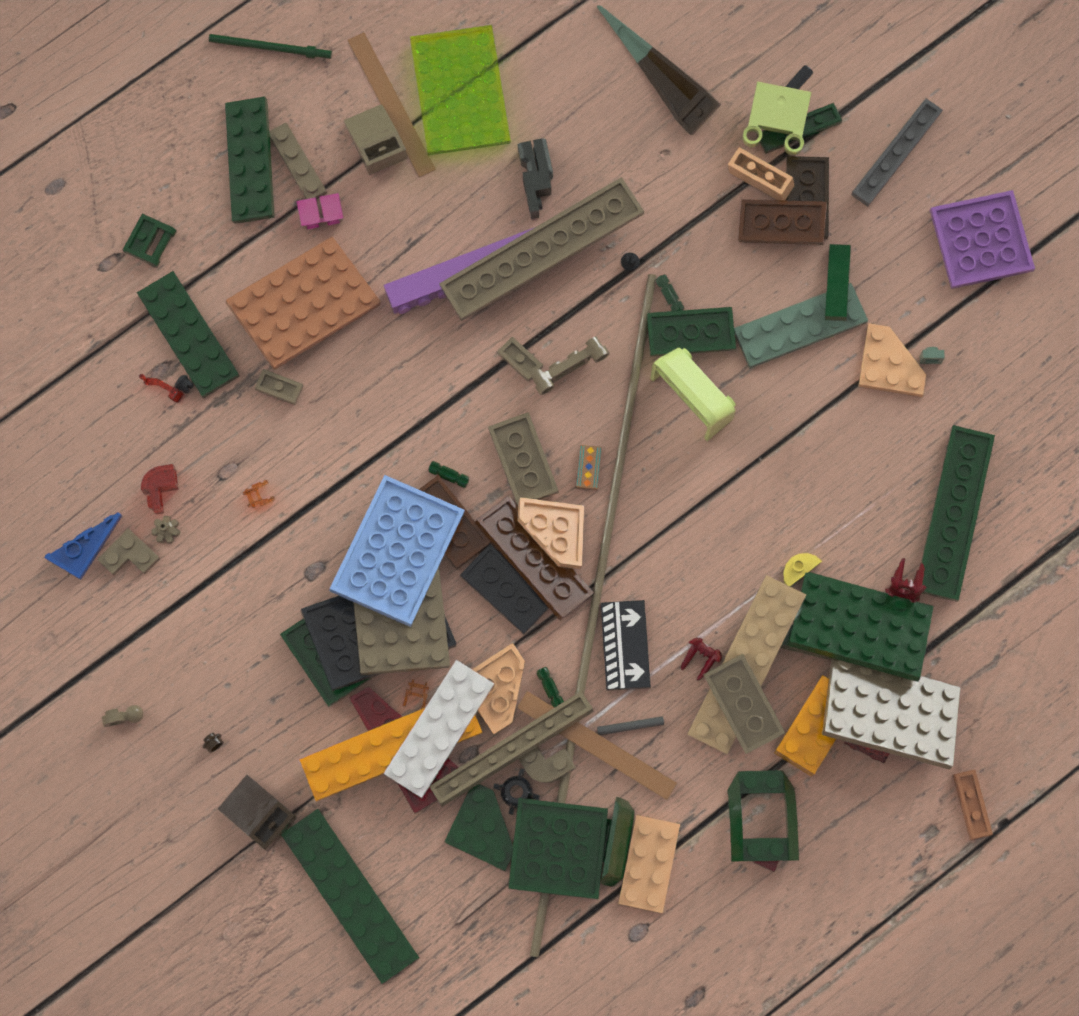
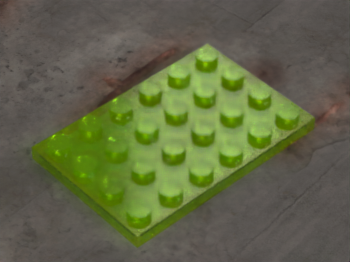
(460, 90)

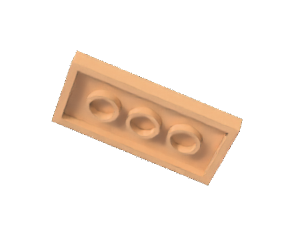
(649, 864)

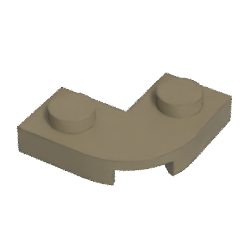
(547, 769)

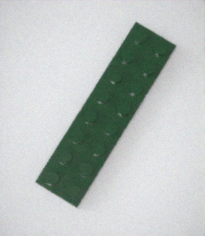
(955, 511)
(350, 896)

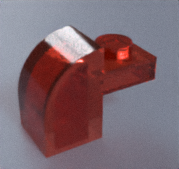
(156, 481)

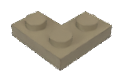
(128, 548)

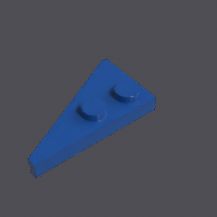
(79, 553)

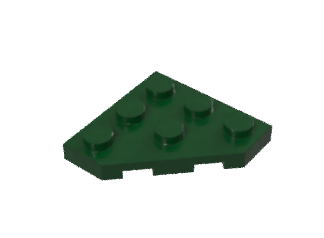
(481, 829)

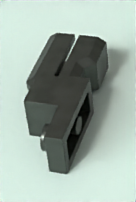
(536, 182)

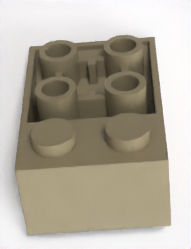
(376, 139)

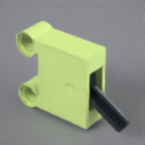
(780, 110)

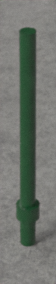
(309, 51)

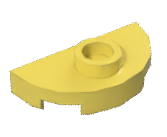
(798, 566)

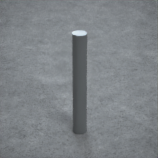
(632, 725)

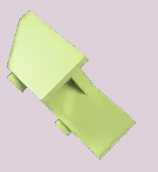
(695, 390)

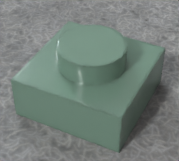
(932, 355)

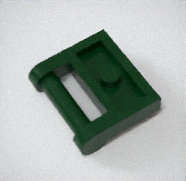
(143, 237)

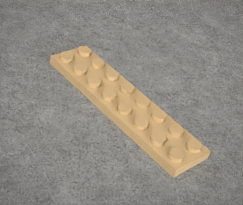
(759, 641)

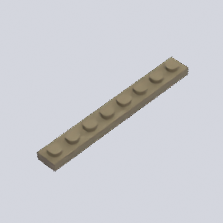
(511, 748)

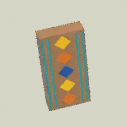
(588, 467)

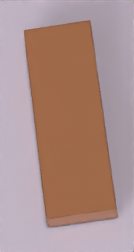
(972, 804)

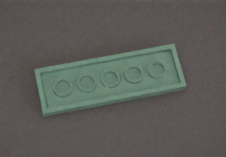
(795, 328)

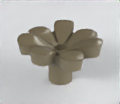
(165, 529)

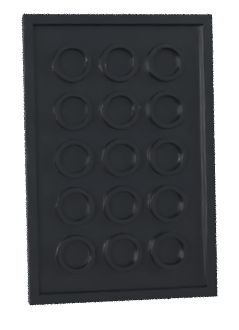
(335, 640)

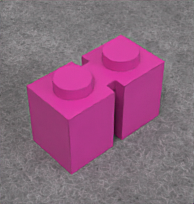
(310, 215)

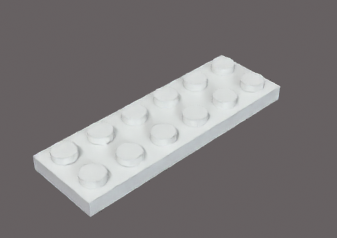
(439, 729)

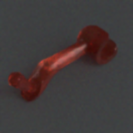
(174, 394)

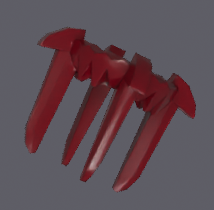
(914, 589)
(698, 645)

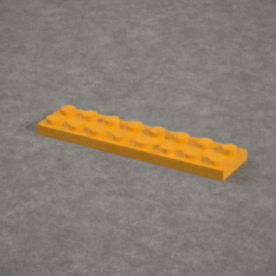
(363, 756)

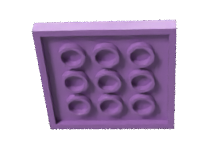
(982, 239)

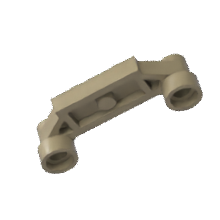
(576, 359)

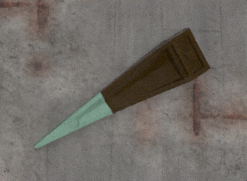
(684, 96)

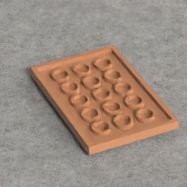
(303, 302)

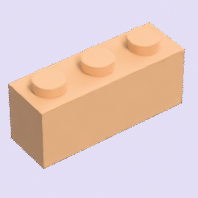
(761, 174)

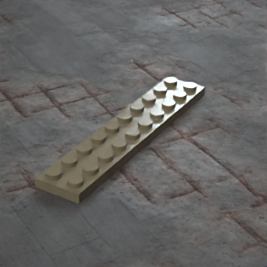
(541, 248)

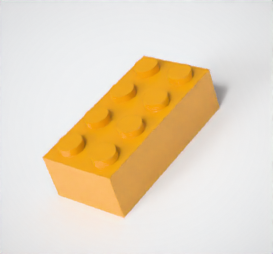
(804, 742)

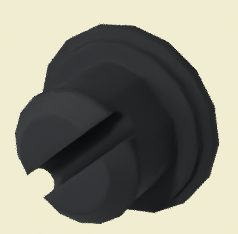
(630, 261)
(184, 384)

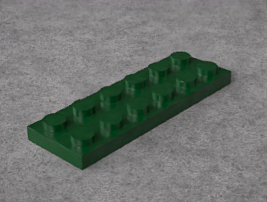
(249, 160)
(188, 334)

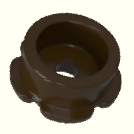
(212, 742)

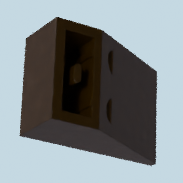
(257, 813)

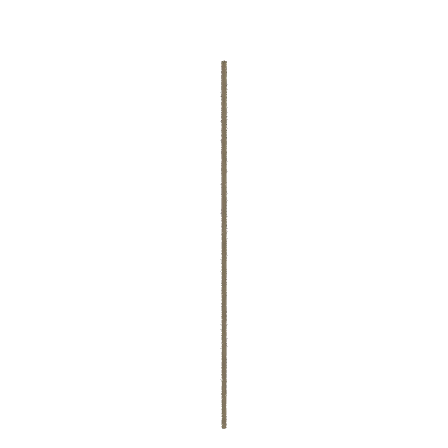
(602, 562)

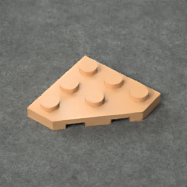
(889, 364)
(555, 528)
(505, 672)

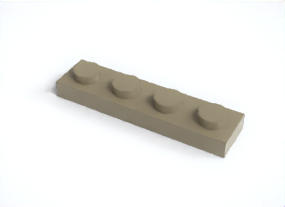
(297, 162)

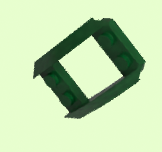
(762, 848)

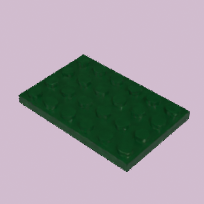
(862, 626)

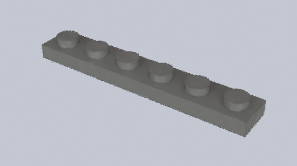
(896, 152)

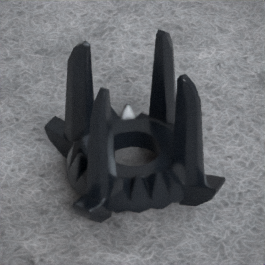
(509, 783)

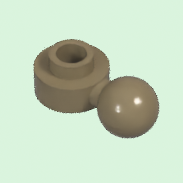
(114, 717)

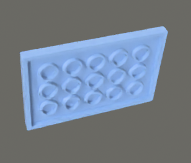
(397, 550)

